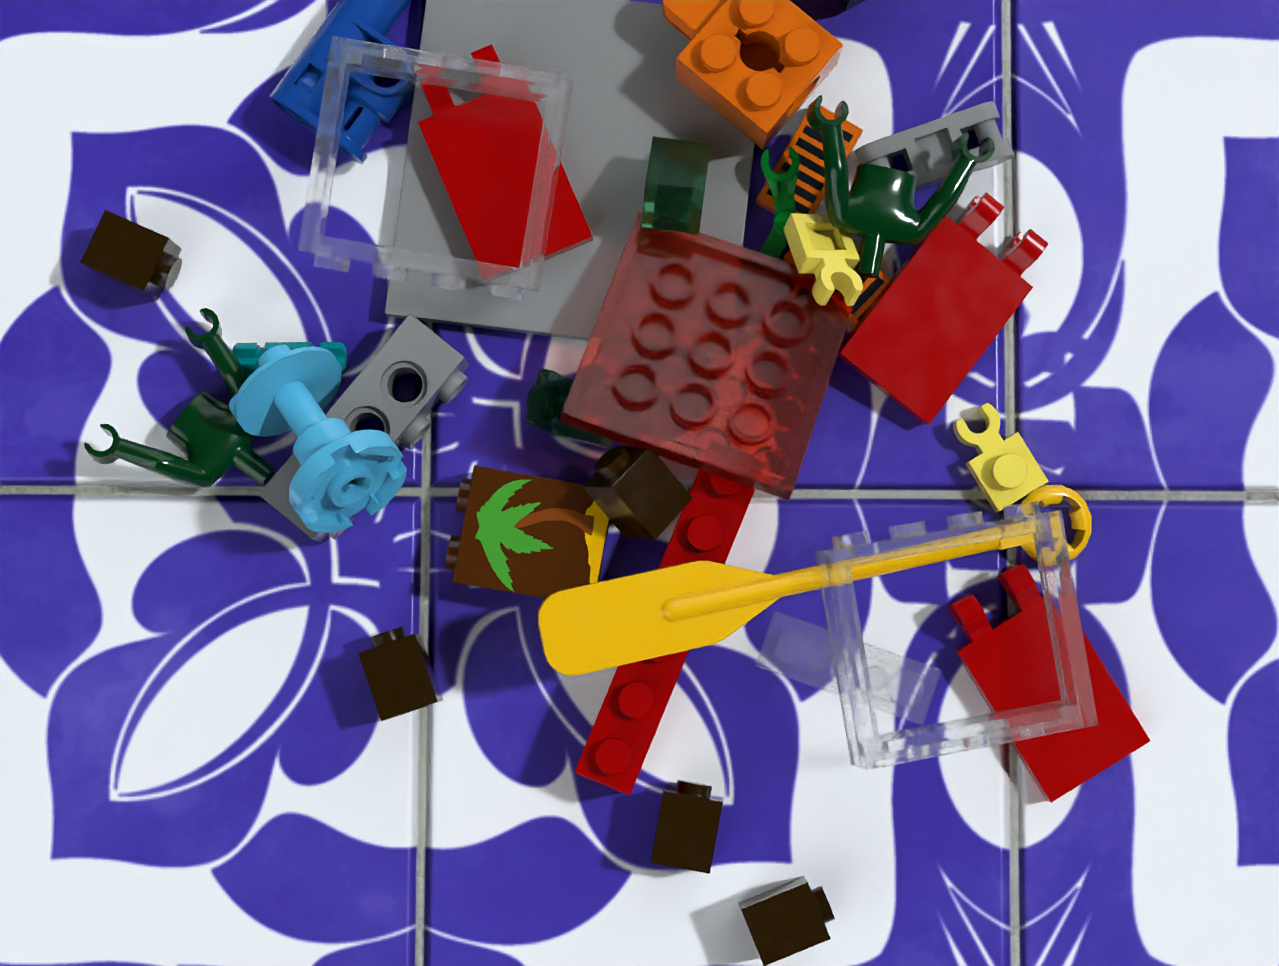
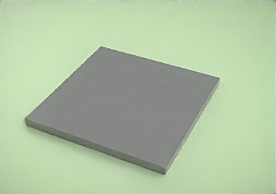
(620, 98)

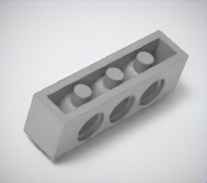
(408, 351)

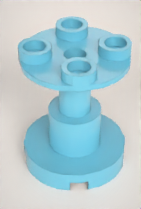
(338, 467)

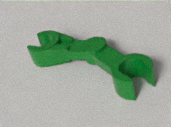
(783, 191)

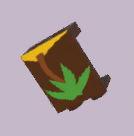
(526, 534)

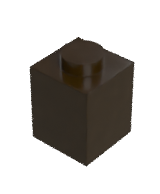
(133, 256)
(636, 491)
(399, 673)
(687, 827)
(787, 919)

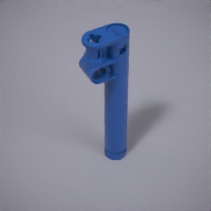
(366, 103)

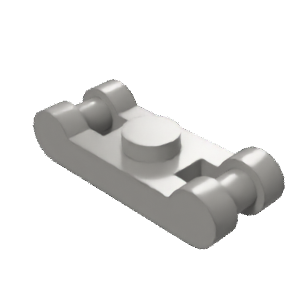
(929, 144)

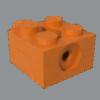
(751, 59)

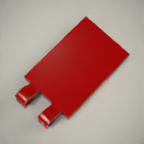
(488, 169)
(941, 311)
(1017, 669)

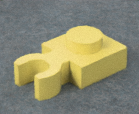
(825, 253)
(1004, 467)

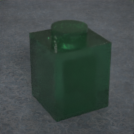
(675, 185)

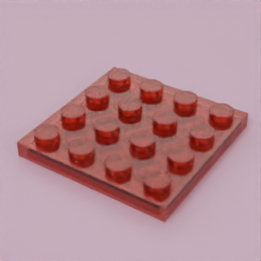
(709, 358)

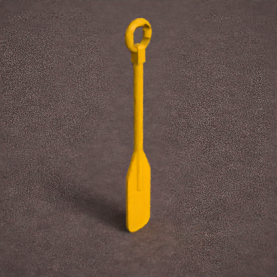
(709, 601)

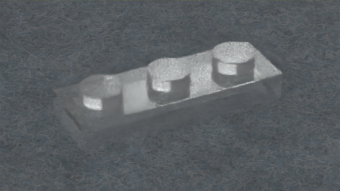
(805, 655)

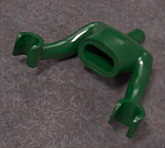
(883, 198)
(203, 431)

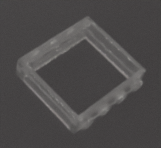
(445, 71)
(876, 750)

